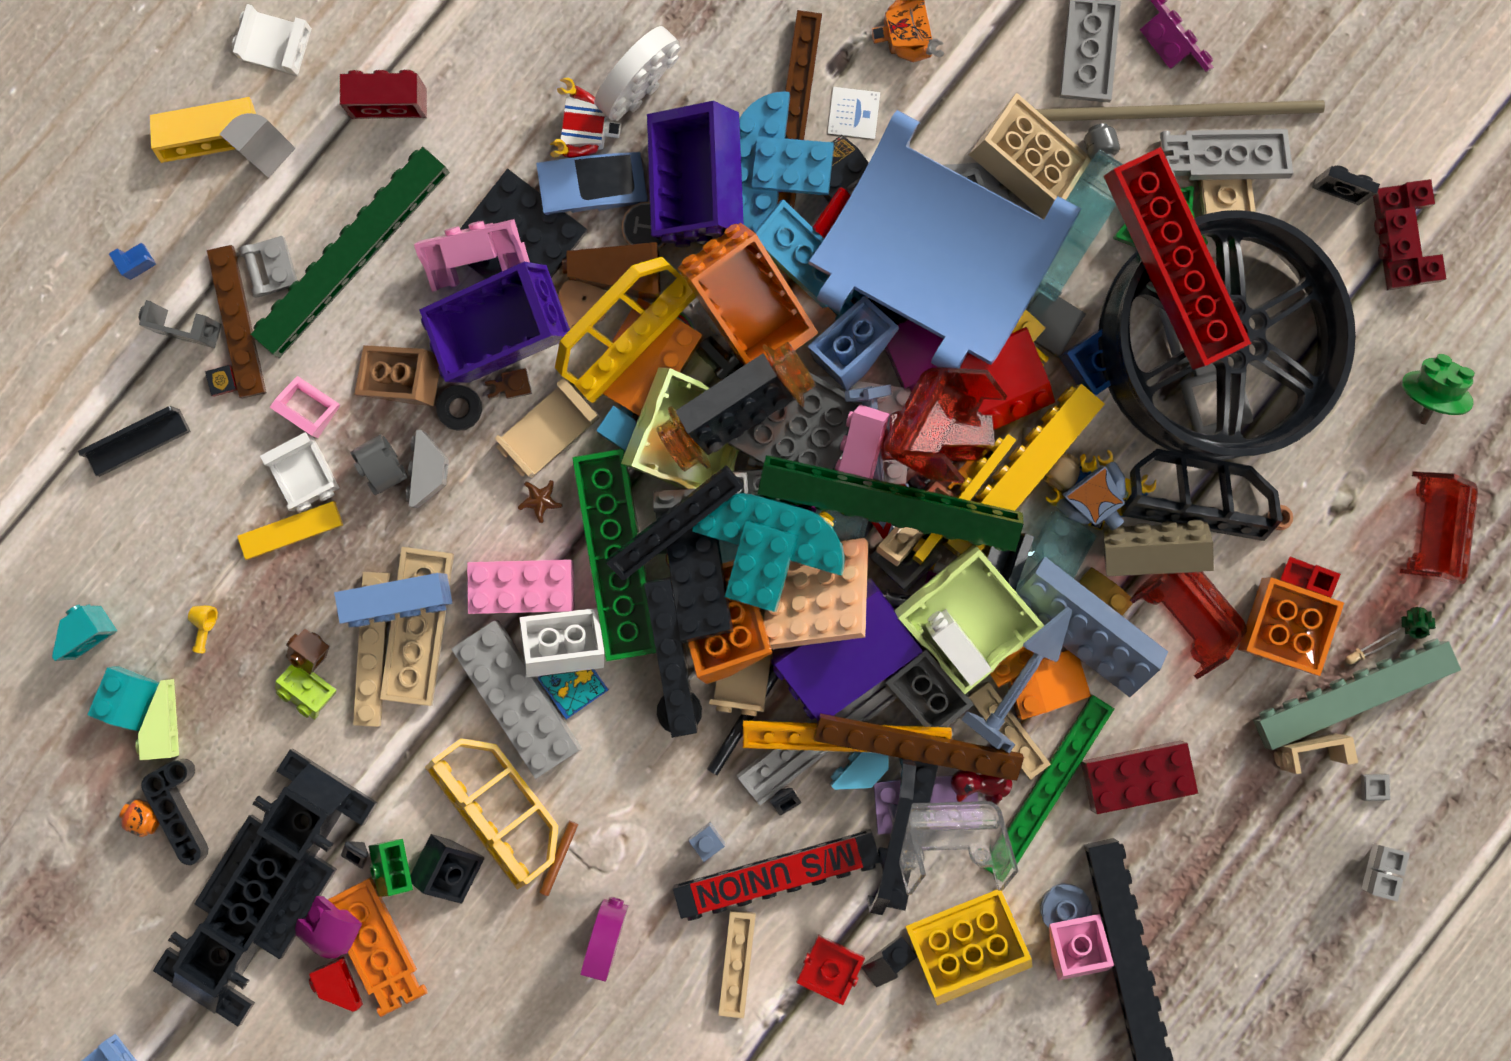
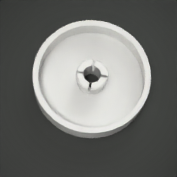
(637, 73)

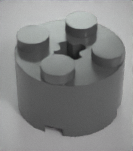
(379, 464)

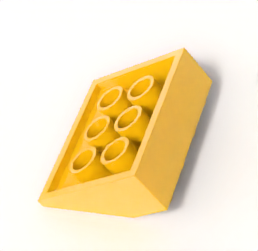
(969, 946)

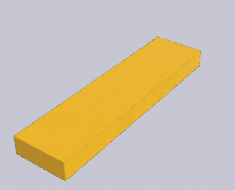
(290, 530)

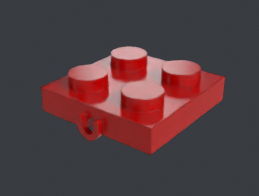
(830, 969)

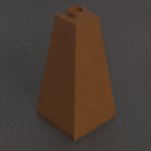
(606, 265)

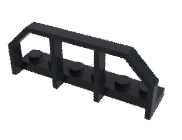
(1219, 521)
(915, 787)

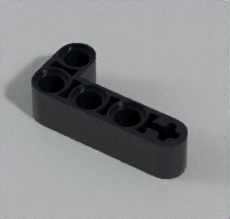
(180, 812)

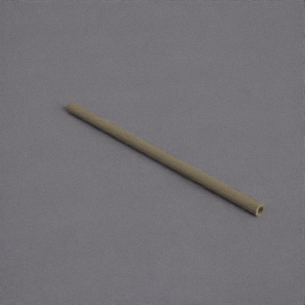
(1184, 110)

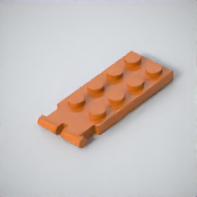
(379, 949)

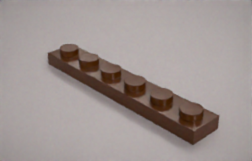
(236, 321)

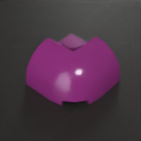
(327, 929)

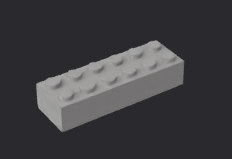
(515, 699)

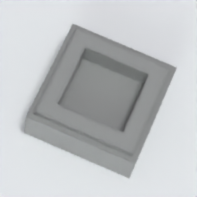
(1375, 787)

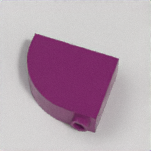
(912, 352)
(604, 939)

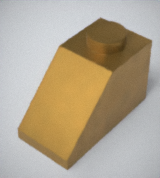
(1106, 590)

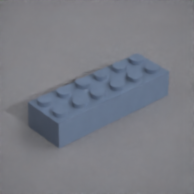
(1095, 629)

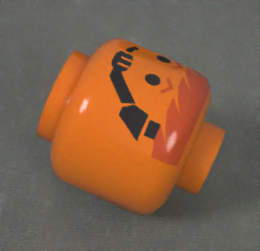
(139, 818)

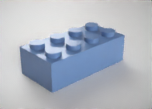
(393, 598)

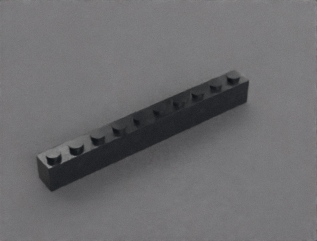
(1128, 953)

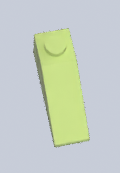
(159, 729)

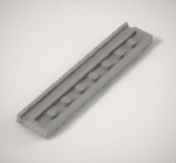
(781, 766)

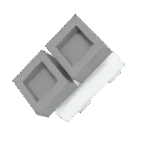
(1381, 865)

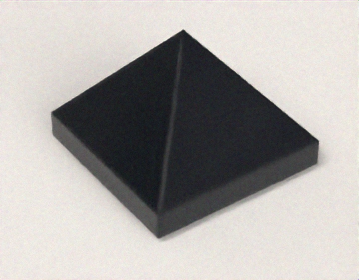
(785, 800)
(355, 853)

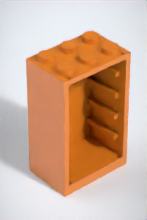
(746, 294)

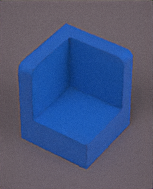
(132, 261)

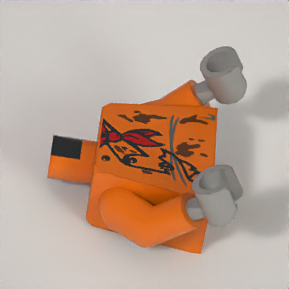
(908, 31)

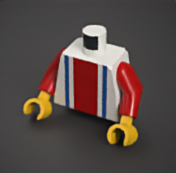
(583, 124)

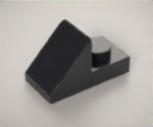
(889, 961)

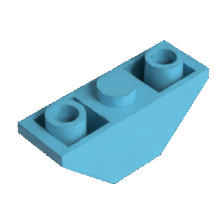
(861, 771)

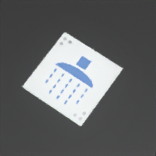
(854, 112)

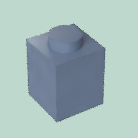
(707, 842)

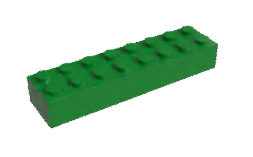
(608, 525)

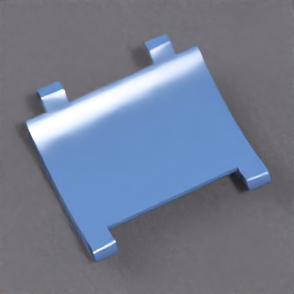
(939, 249)

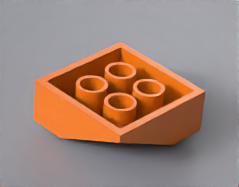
(1291, 626)

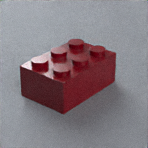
(383, 95)

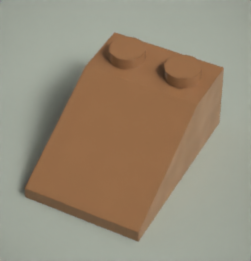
(398, 375)

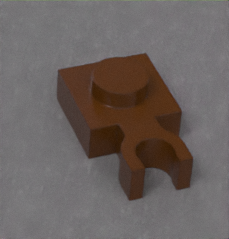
(513, 383)

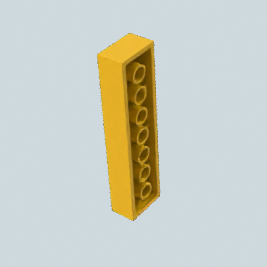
(1034, 459)

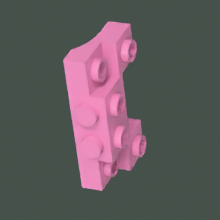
(468, 246)

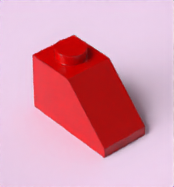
(336, 985)

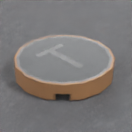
(637, 225)

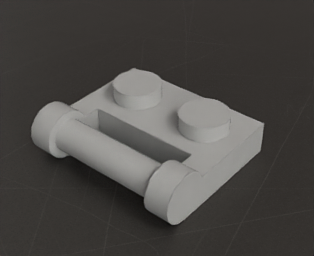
(276, 262)

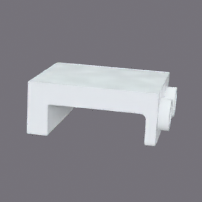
(301, 472)

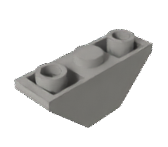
(427, 470)

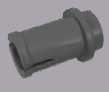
(894, 598)

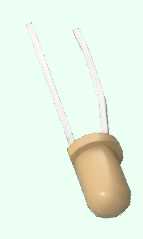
(1358, 654)

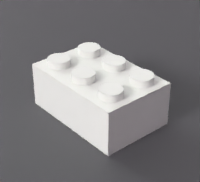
(562, 642)

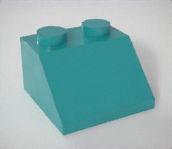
(81, 631)
(123, 698)

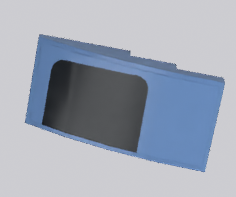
(592, 182)

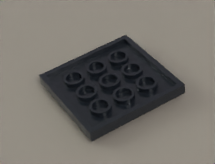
(543, 235)

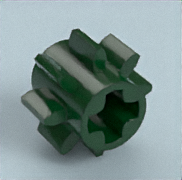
(1418, 622)

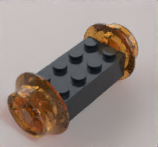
(735, 405)

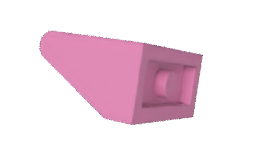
(314, 429)

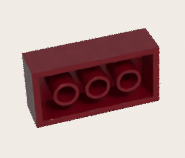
(1139, 777)

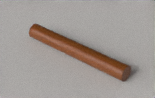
(559, 858)

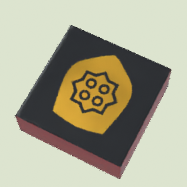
(221, 380)

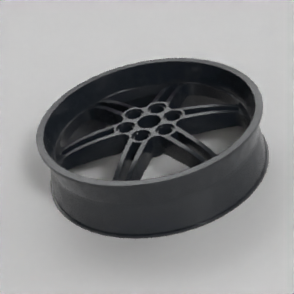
(1334, 332)

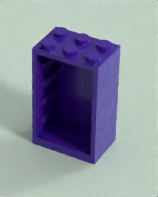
(694, 173)
(495, 323)
(839, 672)

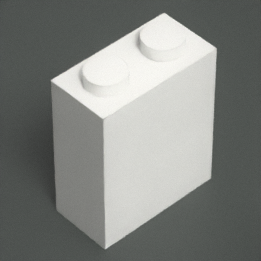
(957, 646)

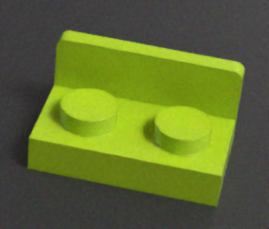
(304, 690)

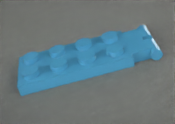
(791, 246)

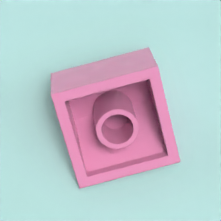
(1079, 947)

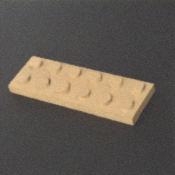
(415, 640)

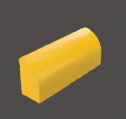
(195, 129)

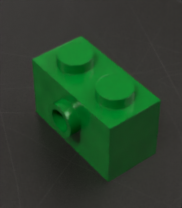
(390, 868)

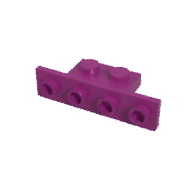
(1172, 40)

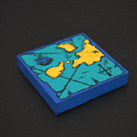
(573, 689)

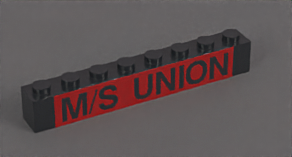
(776, 874)

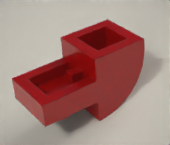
(1310, 577)

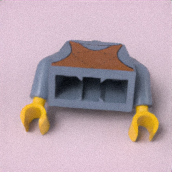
(1095, 496)

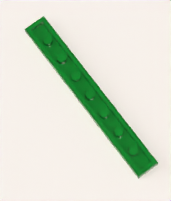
(1057, 775)

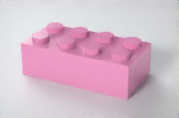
(520, 586)

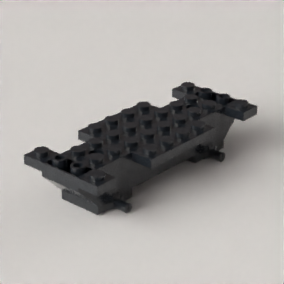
(262, 887)

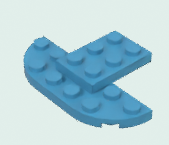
(775, 163)

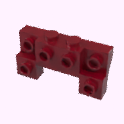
(1400, 237)

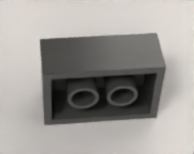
(929, 691)

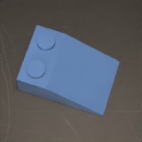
(853, 342)

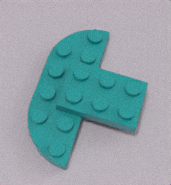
(768, 539)

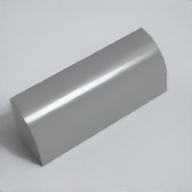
(258, 141)

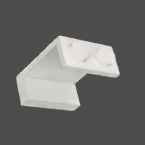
(271, 41)

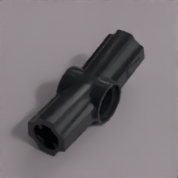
(718, 358)

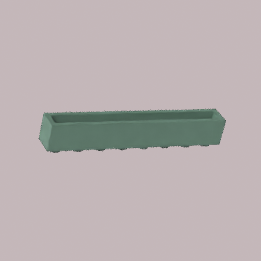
(1356, 694)

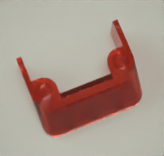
(930, 414)
(1445, 528)
(1200, 611)

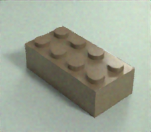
(1158, 548)

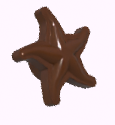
(540, 500)

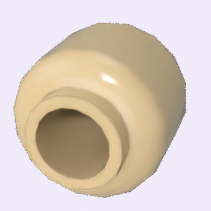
(1063, 473)

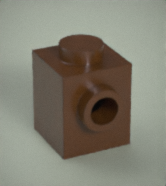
(306, 651)

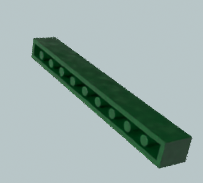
(349, 252)
(891, 503)

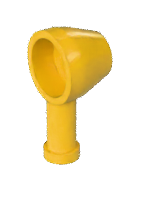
(204, 619)

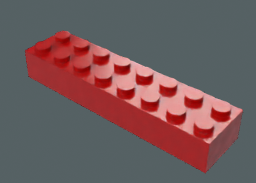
(1177, 259)

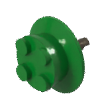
(1440, 387)

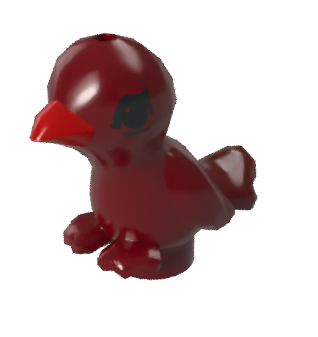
(967, 783)

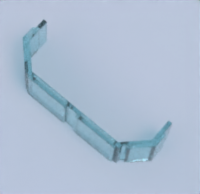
(1096, 205)

